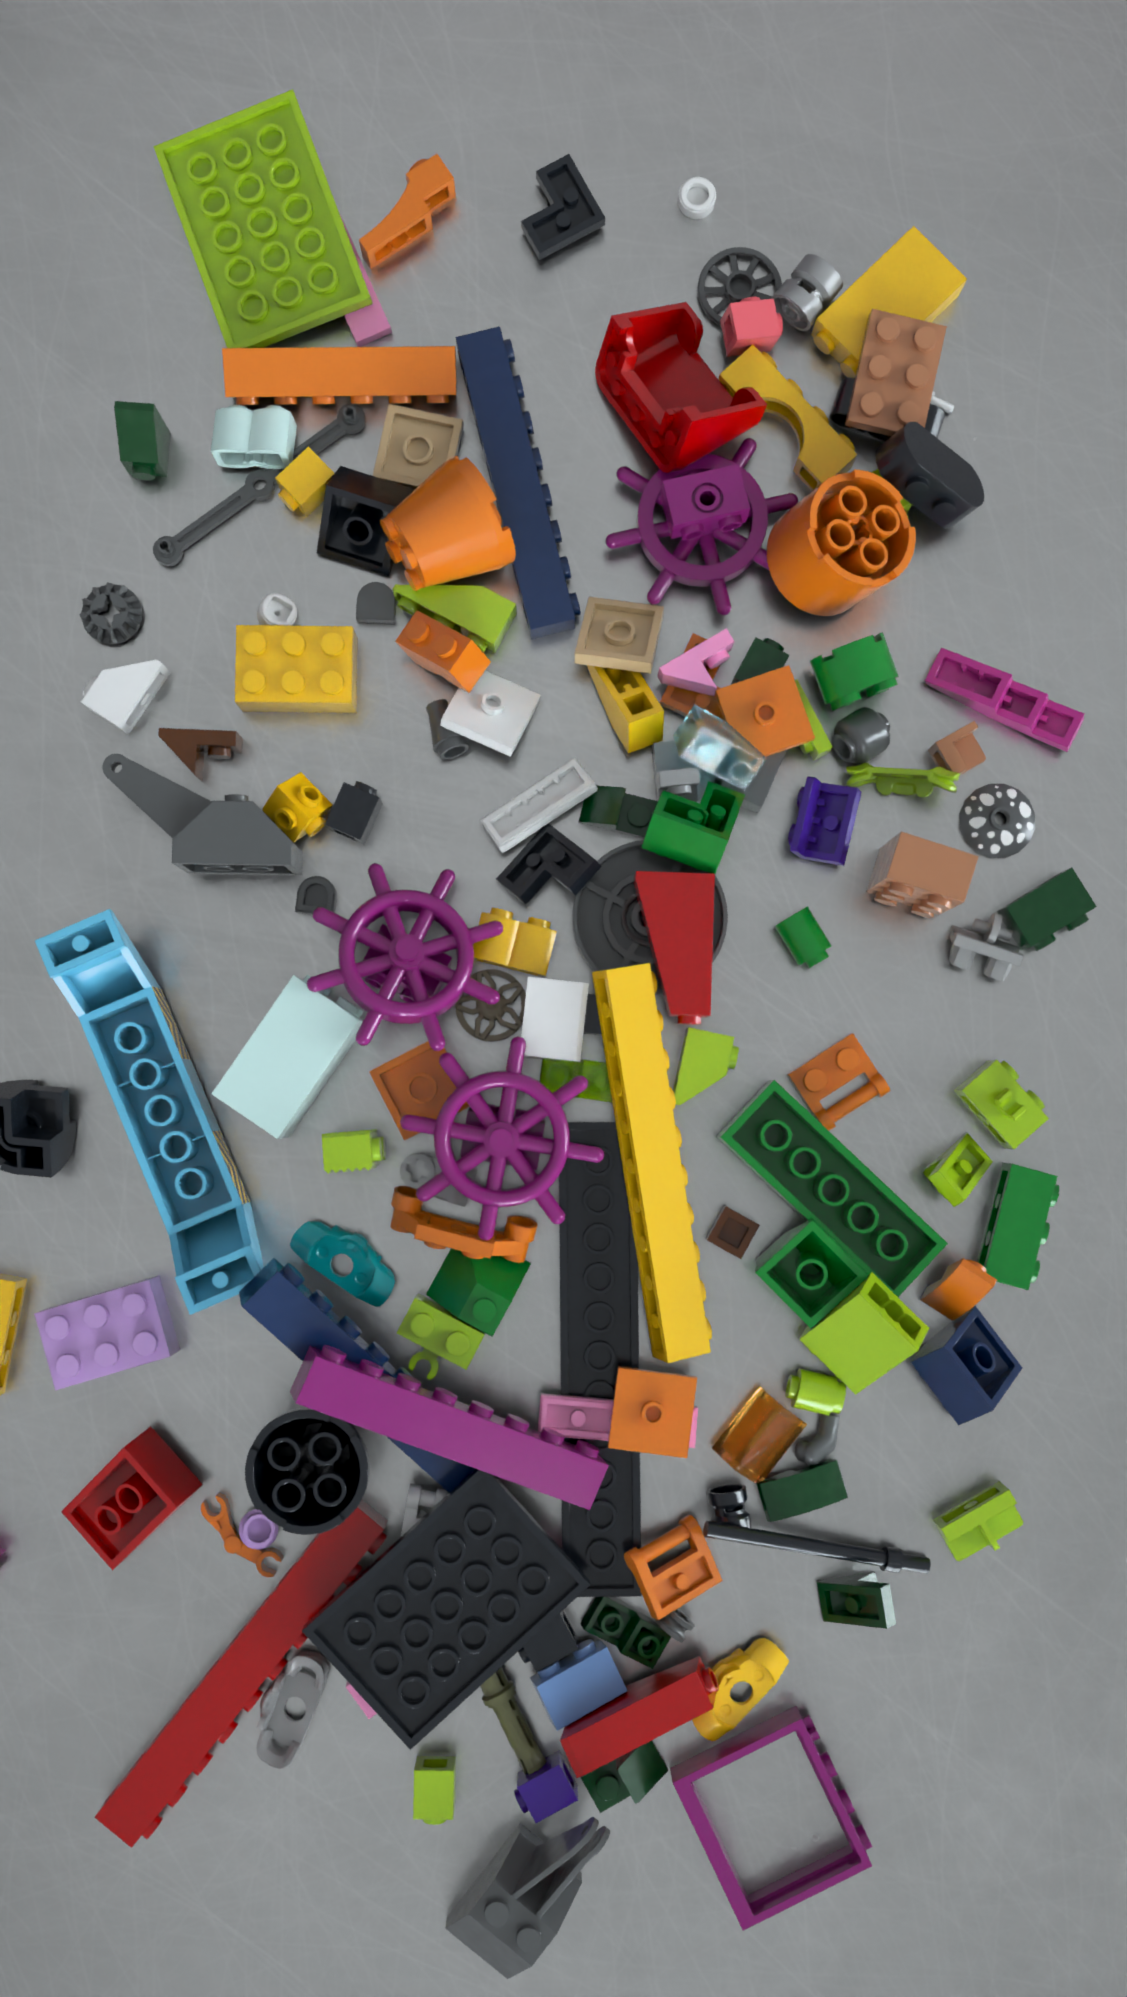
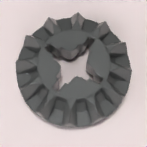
(123, 624)

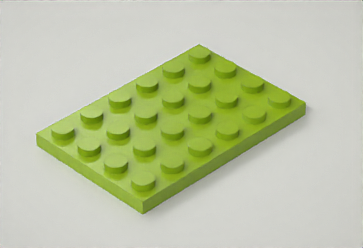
(263, 224)

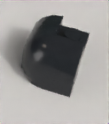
(34, 1128)

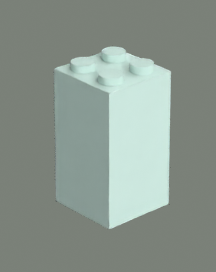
(290, 1057)

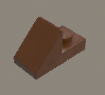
(192, 743)

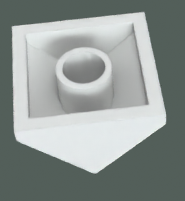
(554, 1018)

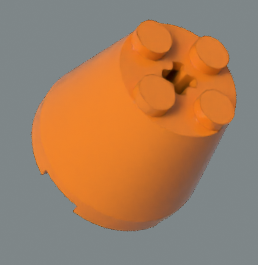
(448, 528)

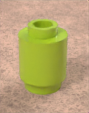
(815, 1392)

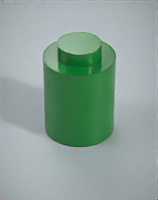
(804, 938)

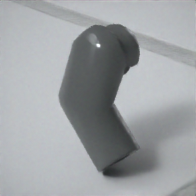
(823, 1444)

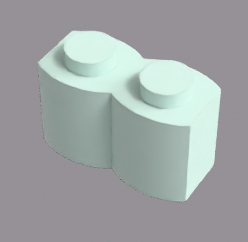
(253, 437)

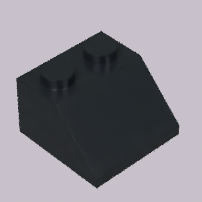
(352, 519)

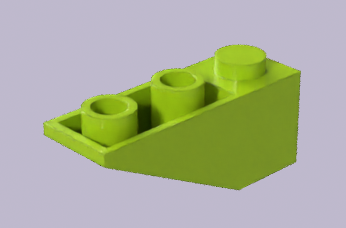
(464, 608)

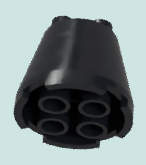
(292, 1486)

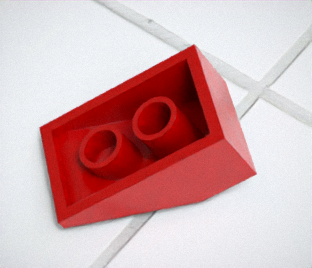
(131, 1497)

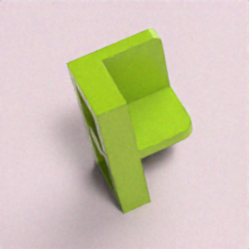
(979, 1521)

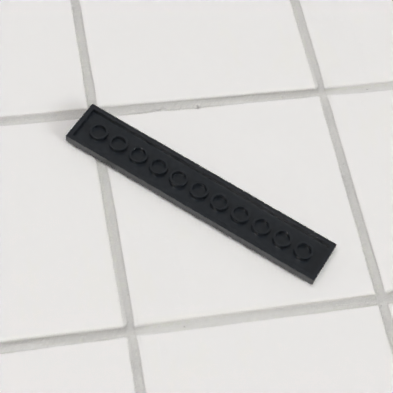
(595, 1338)

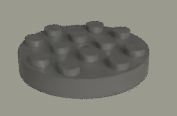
(609, 915)

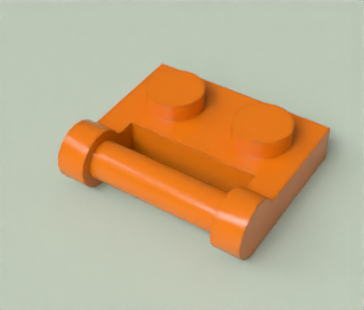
(833, 1070)
(679, 1578)

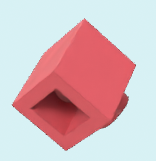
(749, 324)

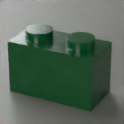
(1047, 909)

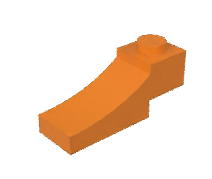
(427, 189)

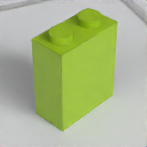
(865, 1335)

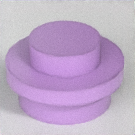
(257, 1530)

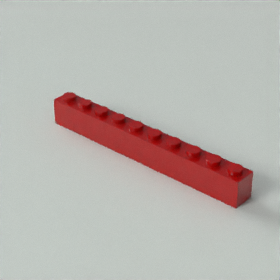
(238, 1674)

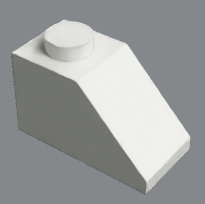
(124, 692)

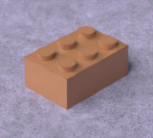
(921, 875)

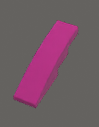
(1004, 700)

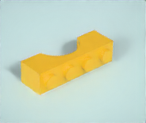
(821, 448)

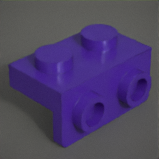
(824, 821)

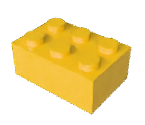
(296, 668)

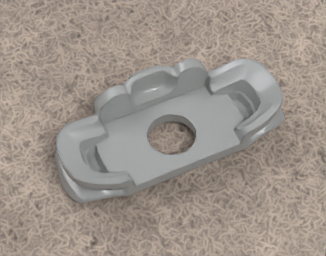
(280, 1734)

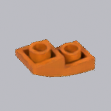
(959, 1288)

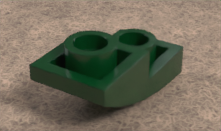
(802, 1490)
(627, 1629)

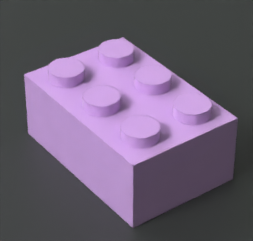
(107, 1332)

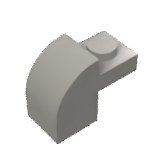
(673, 772)

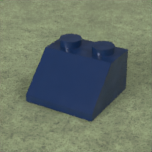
(967, 1366)

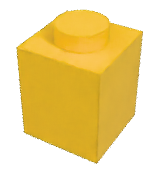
(304, 482)

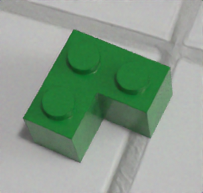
(694, 830)

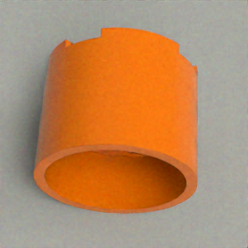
(840, 543)

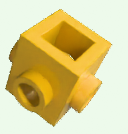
(297, 807)

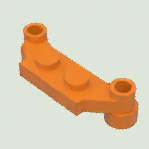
(445, 1232)

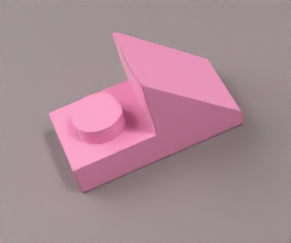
(689, 669)

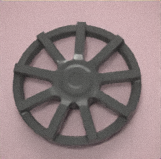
(738, 284)

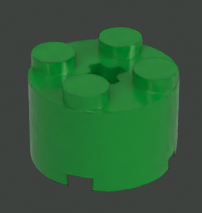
(855, 669)

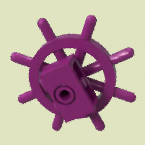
(701, 505)
(402, 961)
(502, 1138)

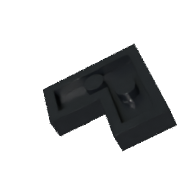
(571, 211)
(546, 856)

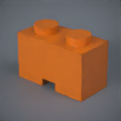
(443, 651)

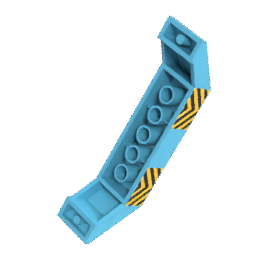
(159, 1107)

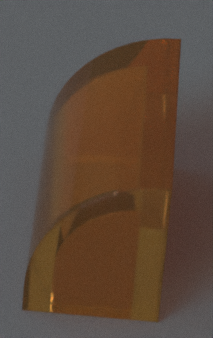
(759, 1436)

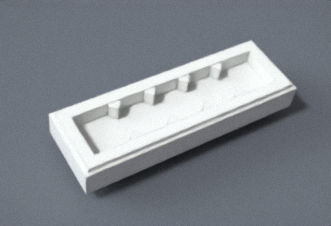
(539, 805)

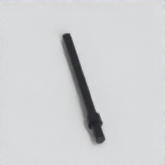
(887, 1558)

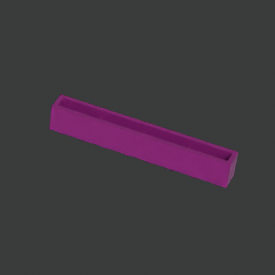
(448, 1427)

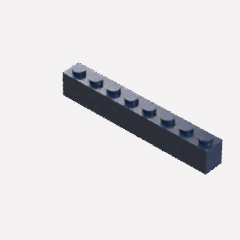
(516, 482)
(306, 1320)

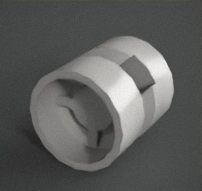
(810, 289)

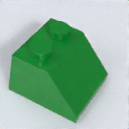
(809, 1271)

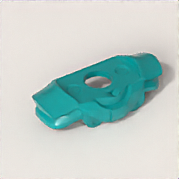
(318, 1245)

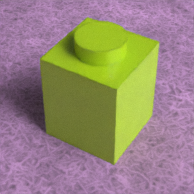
(434, 1789)

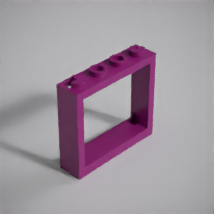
(802, 1883)

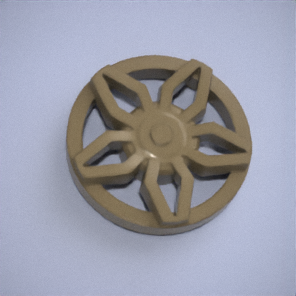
(495, 1011)

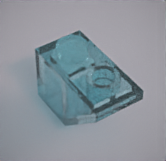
(717, 748)

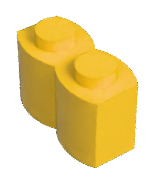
(519, 946)

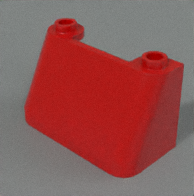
(667, 389)

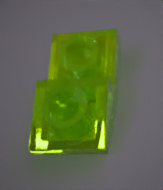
(559, 1072)

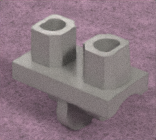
(1000, 954)

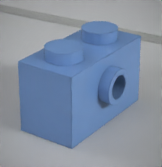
(578, 1683)

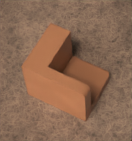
(958, 750)

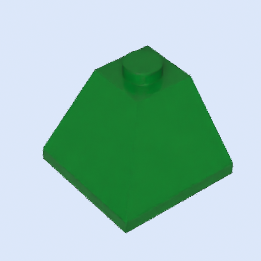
(477, 1288)

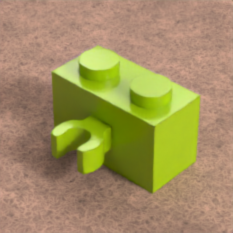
(1002, 1103)
(439, 1335)

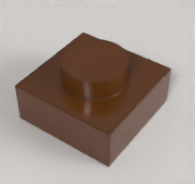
(732, 1232)

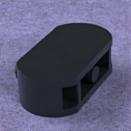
(930, 475)

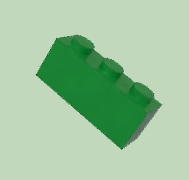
(1018, 1224)

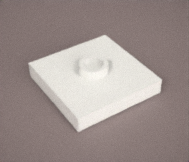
(492, 712)

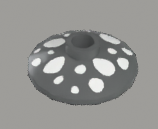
(979, 824)

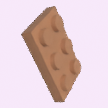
(895, 373)

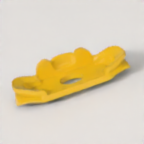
(757, 1665)

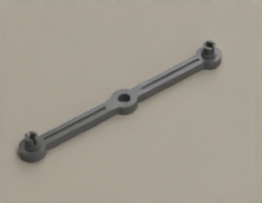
(170, 549)

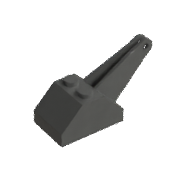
(207, 834)
(524, 1896)

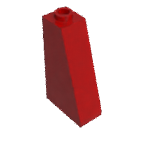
(680, 932)
(640, 1715)

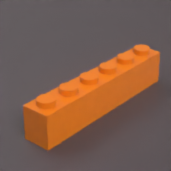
(340, 372)

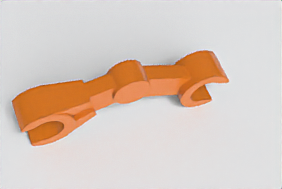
(232, 1543)

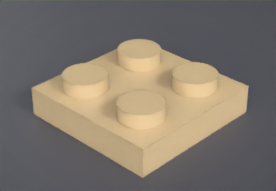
(415, 445)
(619, 635)

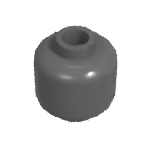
(861, 736)

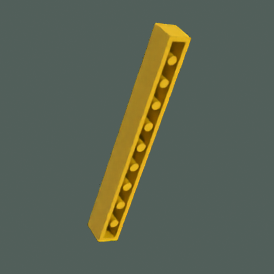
(652, 1162)

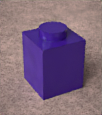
(546, 1789)

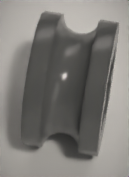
(676, 1624)

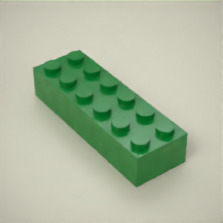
(831, 1186)

